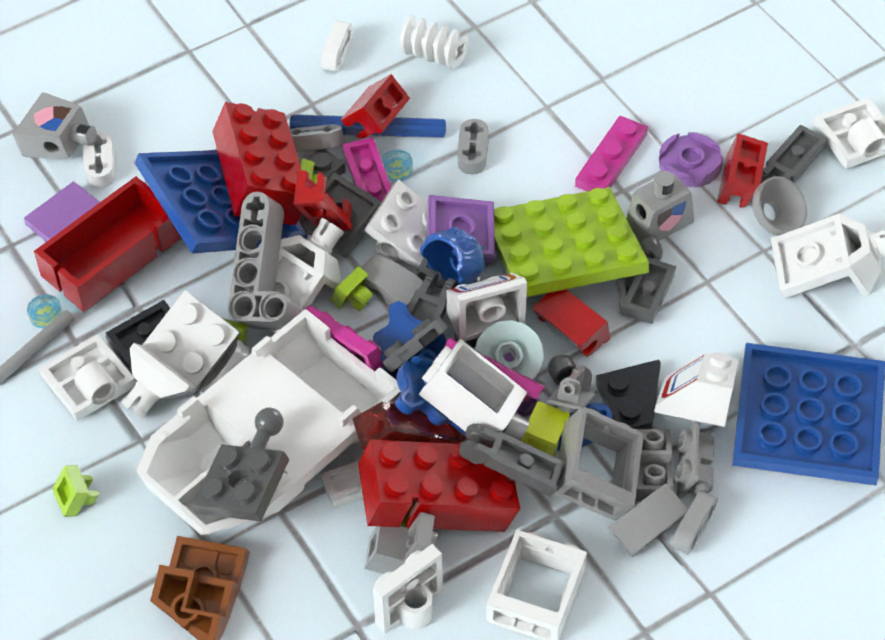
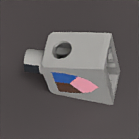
(53, 129)
(660, 207)

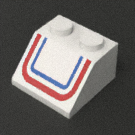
(486, 302)
(700, 389)

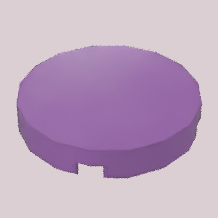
(691, 158)

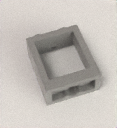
(590, 491)

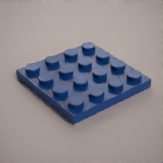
(197, 198)
(810, 414)

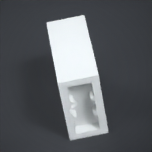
(478, 377)
(525, 616)

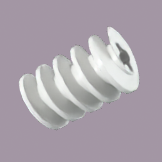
(433, 45)

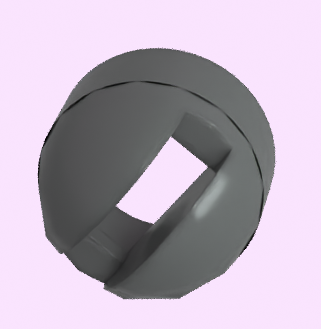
(652, 247)
(560, 368)

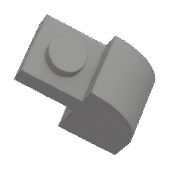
(393, 545)

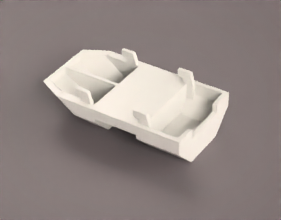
(294, 371)

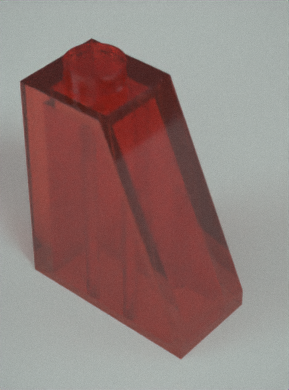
(389, 423)

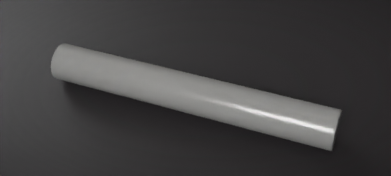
(35, 344)

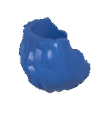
(454, 255)

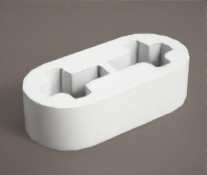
(336, 46)
(104, 159)

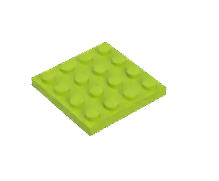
(568, 241)

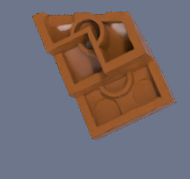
(200, 585)

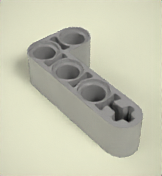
(259, 220)

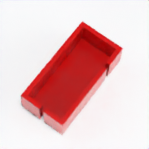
(257, 156)
(106, 245)
(441, 484)

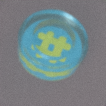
(397, 164)
(43, 310)

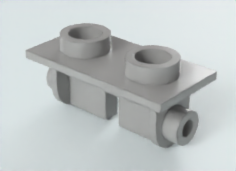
(574, 390)
(693, 448)

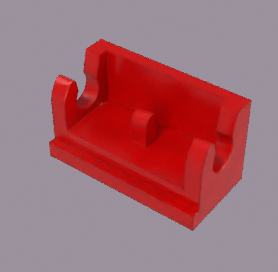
(377, 106)
(742, 169)
(318, 204)
(573, 320)

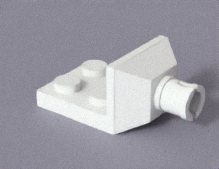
(827, 253)
(307, 265)
(178, 353)

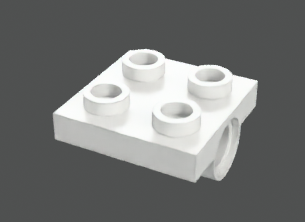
(853, 132)
(400, 225)
(87, 377)
(411, 583)

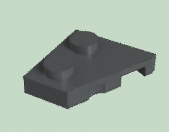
(644, 293)
(424, 335)

